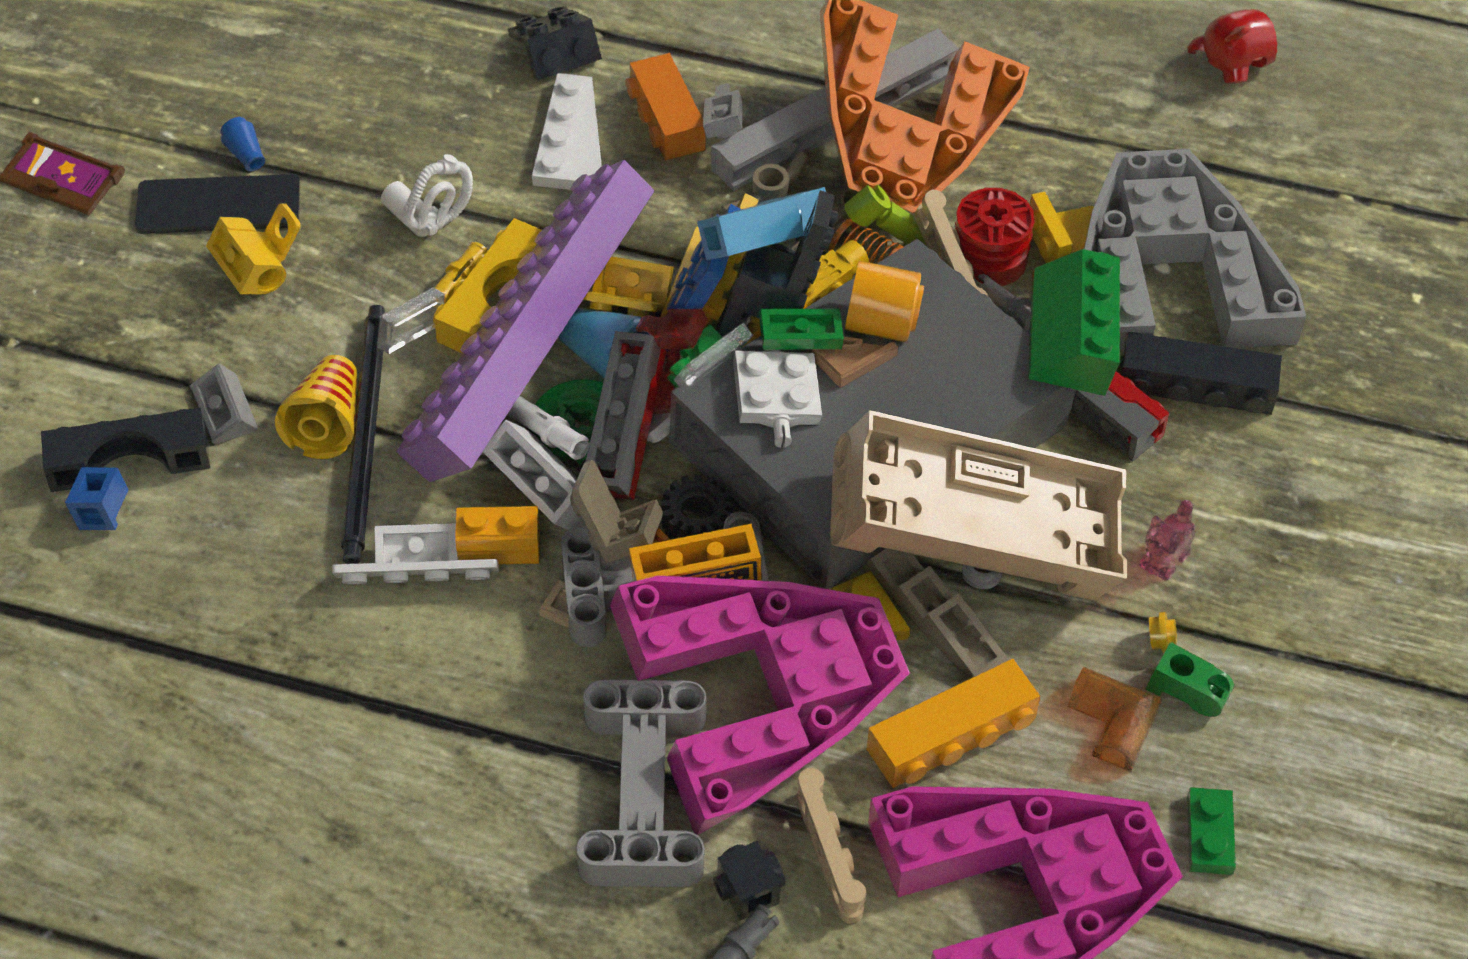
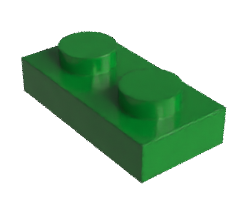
(801, 329)
(1211, 831)

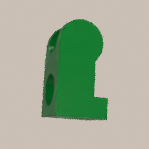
(1191, 681)

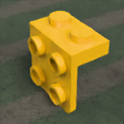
(1058, 232)
(633, 285)

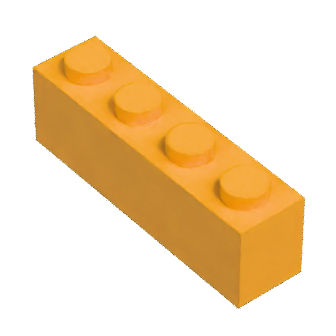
(953, 723)

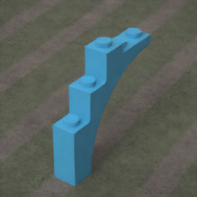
(757, 225)

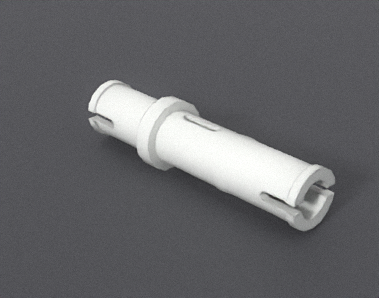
(552, 430)

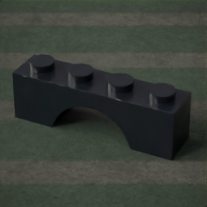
(172, 438)

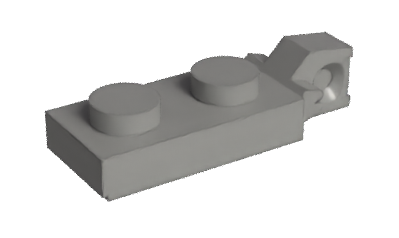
(723, 112)

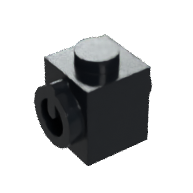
(749, 878)

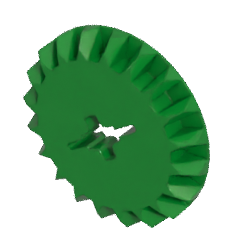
(572, 402)

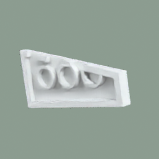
(569, 135)

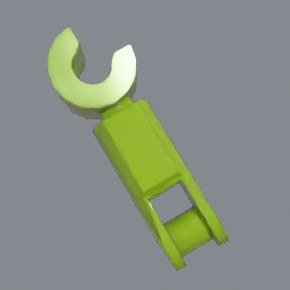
(873, 205)

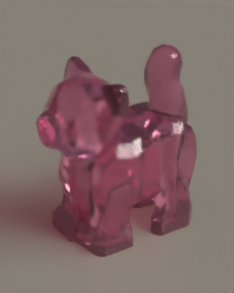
(1169, 541)

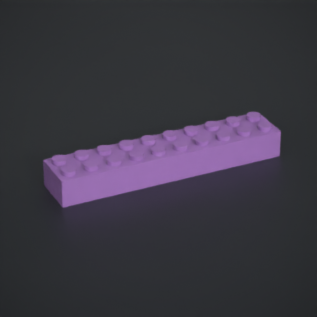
(524, 322)

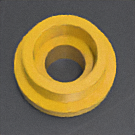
(1162, 631)

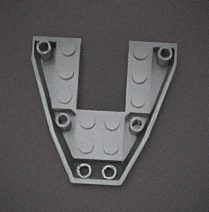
(1176, 211)

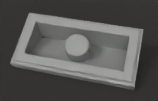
(223, 405)

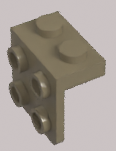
(610, 529)

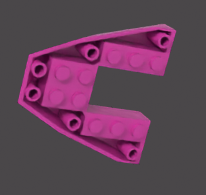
(819, 649)
(1085, 855)

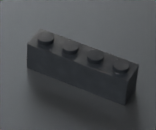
(1202, 372)

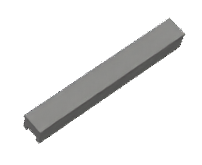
(807, 121)

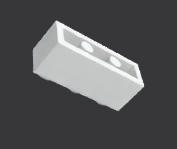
(535, 472)

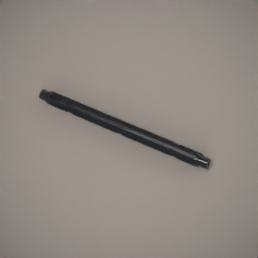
(363, 440)

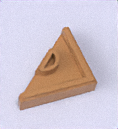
(853, 359)

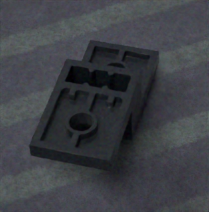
(776, 278)

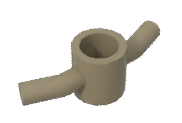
(773, 181)

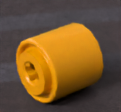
(884, 301)

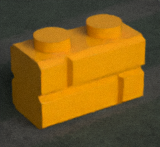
(498, 534)

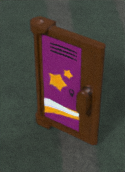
(50, 167)

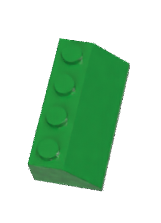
(1076, 321)

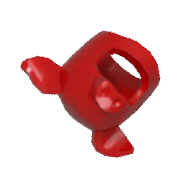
(1236, 42)

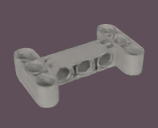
(604, 578)
(642, 784)

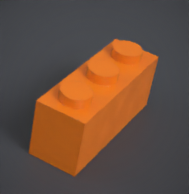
(666, 106)

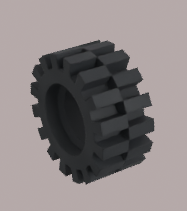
(695, 494)

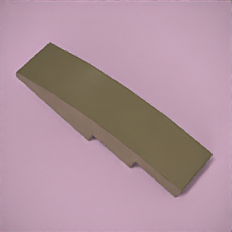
(937, 613)

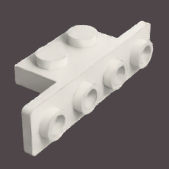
(415, 551)

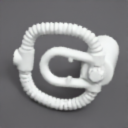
(421, 215)

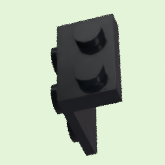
(557, 41)

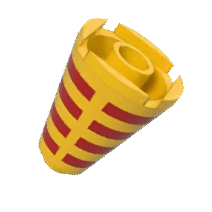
(321, 410)

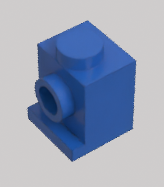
(96, 498)

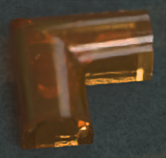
(1123, 708)

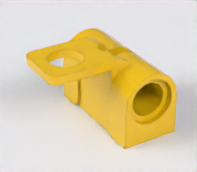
(251, 256)

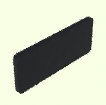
(200, 202)

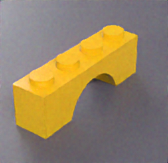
(464, 309)

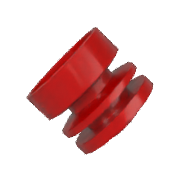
(995, 233)

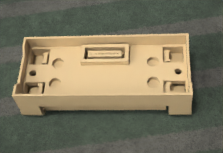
(978, 504)

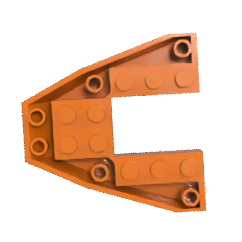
(895, 147)

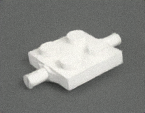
(777, 390)

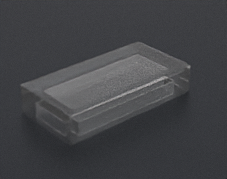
(409, 320)
(713, 357)

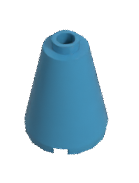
(592, 333)

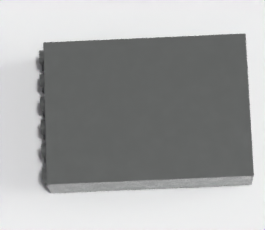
(954, 372)

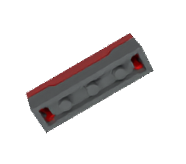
(626, 411)
(1122, 416)

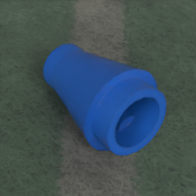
(242, 142)

